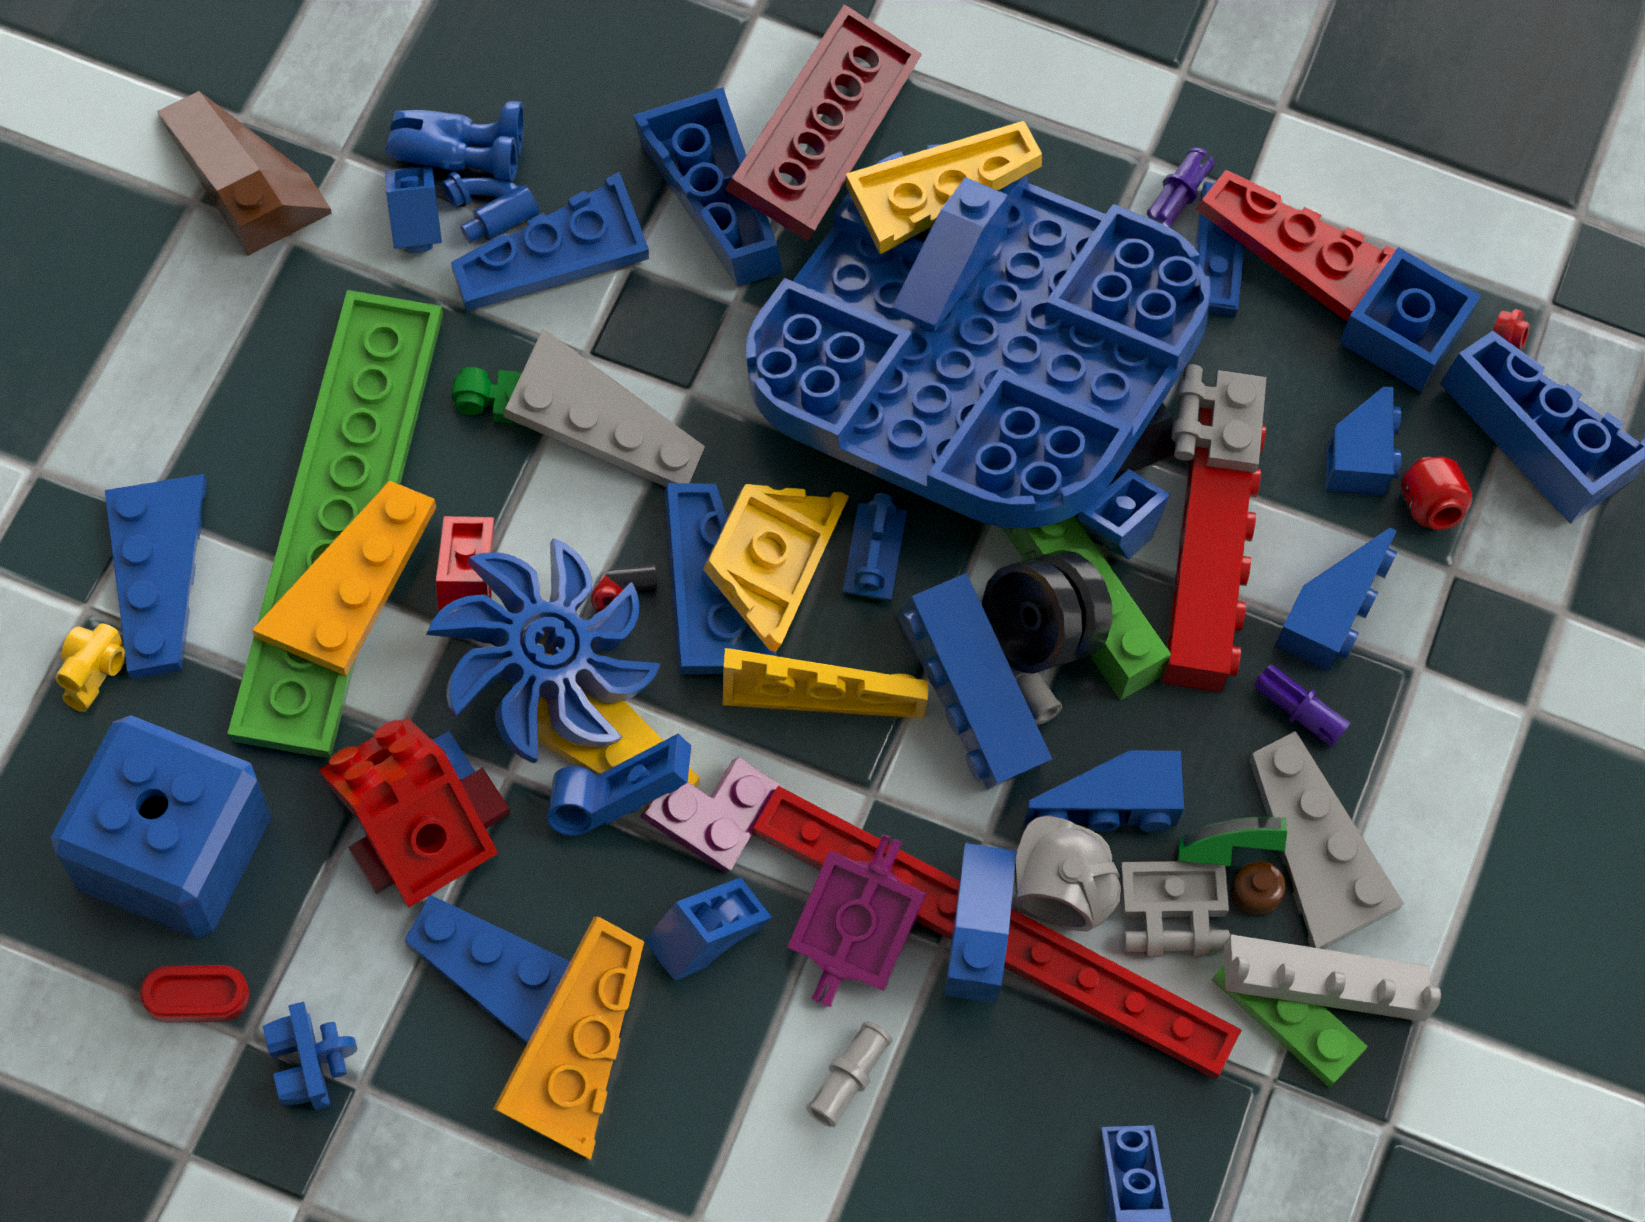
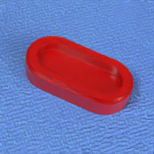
(195, 993)

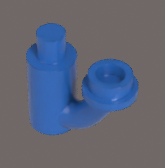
(510, 209)

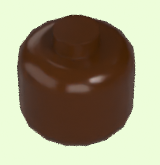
(1258, 888)

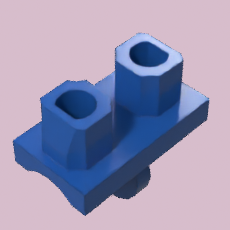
(297, 1034)

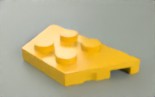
(771, 554)

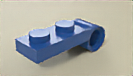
(586, 801)

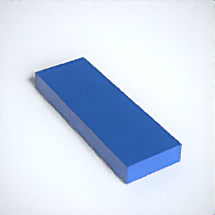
(1222, 261)

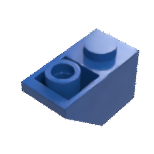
(1362, 448)

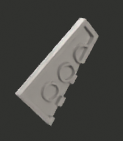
(594, 413)
(1328, 861)

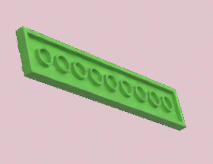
(350, 454)

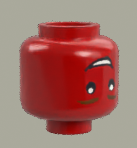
(1436, 492)

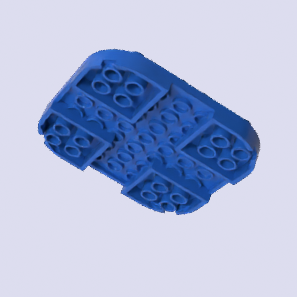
(1023, 386)

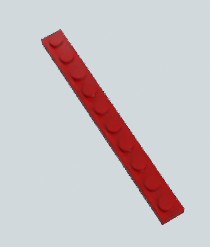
(1032, 948)

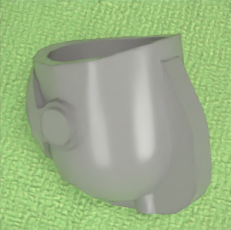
(1065, 875)

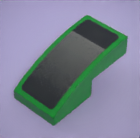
(1215, 841)

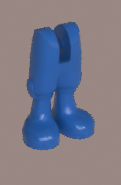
(447, 139)

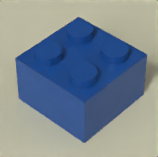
(1409, 319)

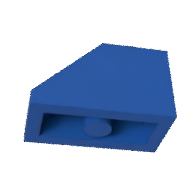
(413, 208)
(1125, 514)

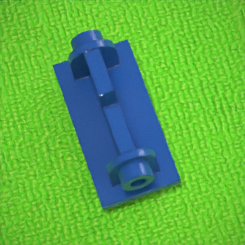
(875, 549)

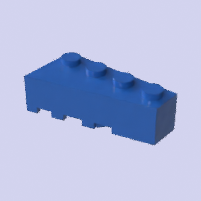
(973, 681)

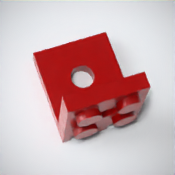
(396, 789)

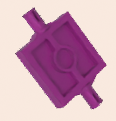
(857, 920)

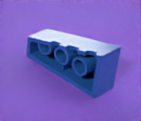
(697, 155)
(1543, 426)

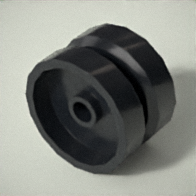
(1048, 610)

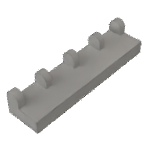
(1329, 978)

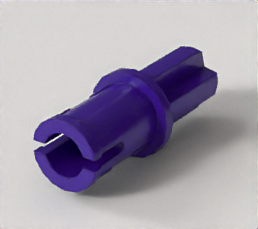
(1180, 187)
(1301, 705)

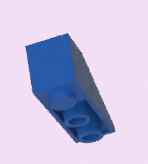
(1327, 605)
(1128, 790)
(1133, 1175)

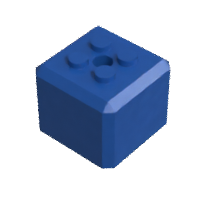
(172, 866)

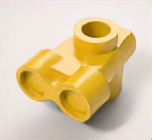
(87, 661)

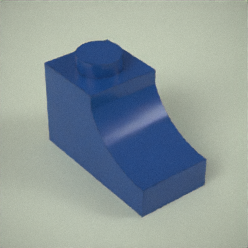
(705, 927)

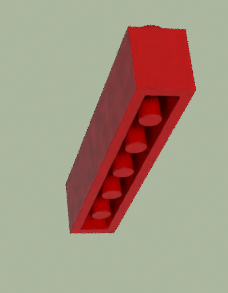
(1210, 572)

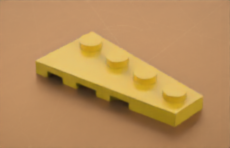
(810, 686)

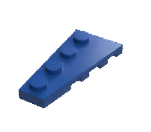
(572, 243)
(154, 557)
(702, 614)
(492, 966)

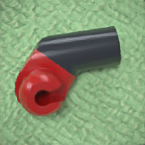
(618, 579)

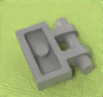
(1235, 418)
(1173, 890)

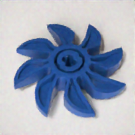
(524, 662)

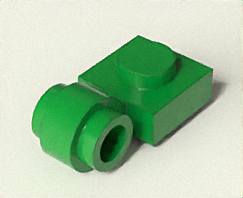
(474, 392)

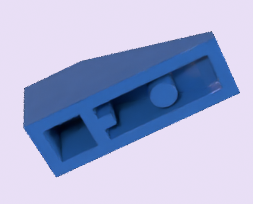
(953, 253)
(981, 923)

